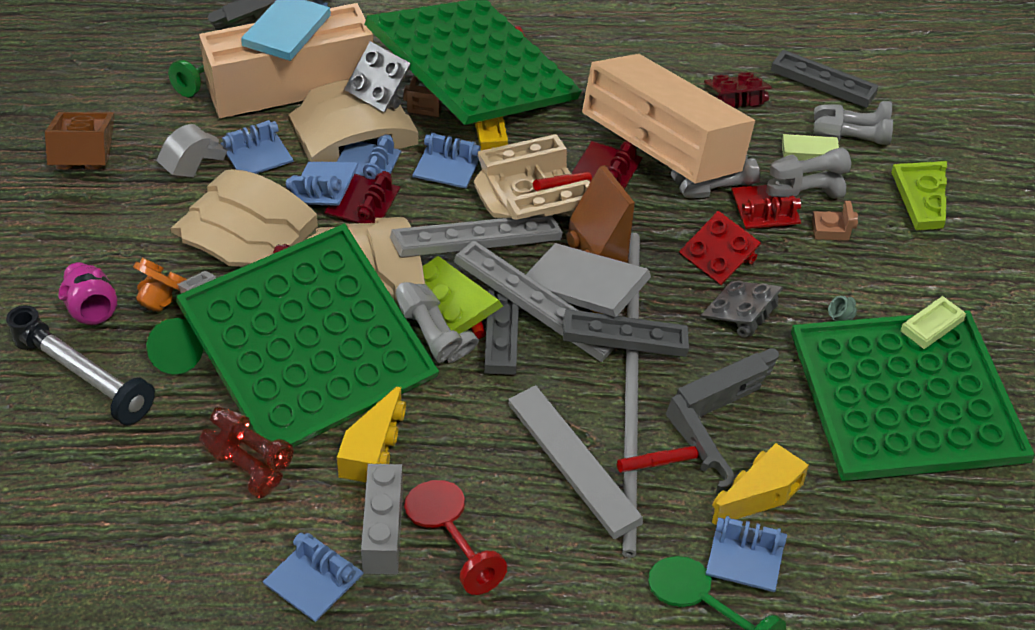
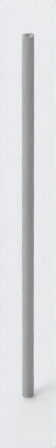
(631, 406)

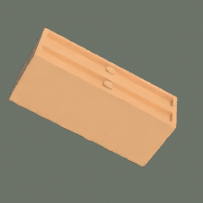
(251, 80)
(668, 117)

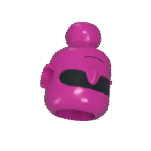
(87, 294)

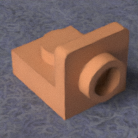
(421, 99)
(835, 224)

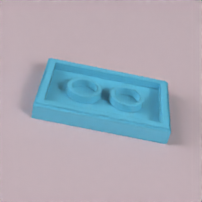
(286, 27)

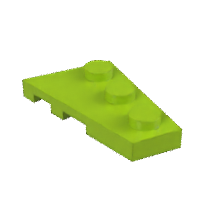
(923, 192)
(461, 299)

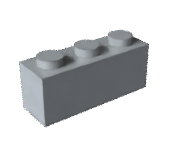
(382, 519)

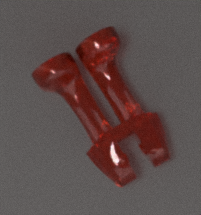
(226, 444)

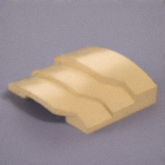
(338, 118)
(509, 174)
(245, 218)
(382, 254)

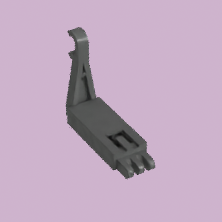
(239, 13)
(711, 394)

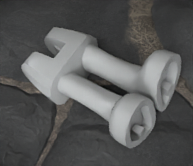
(836, 122)
(749, 176)
(790, 178)
(422, 305)

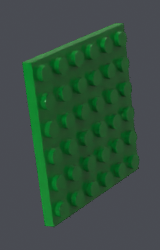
(473, 59)
(306, 337)
(905, 406)

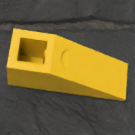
(371, 437)
(766, 485)

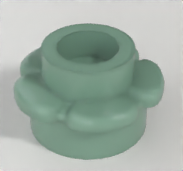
(842, 308)

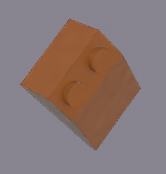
(79, 139)
(603, 218)

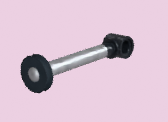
(129, 399)

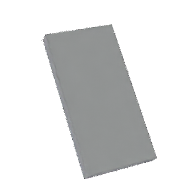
(589, 279)

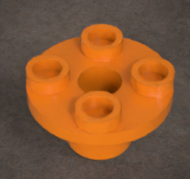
(157, 288)

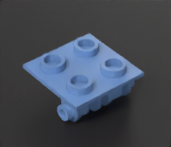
(257, 150)
(371, 157)
(447, 161)
(322, 182)
(746, 554)
(312, 577)

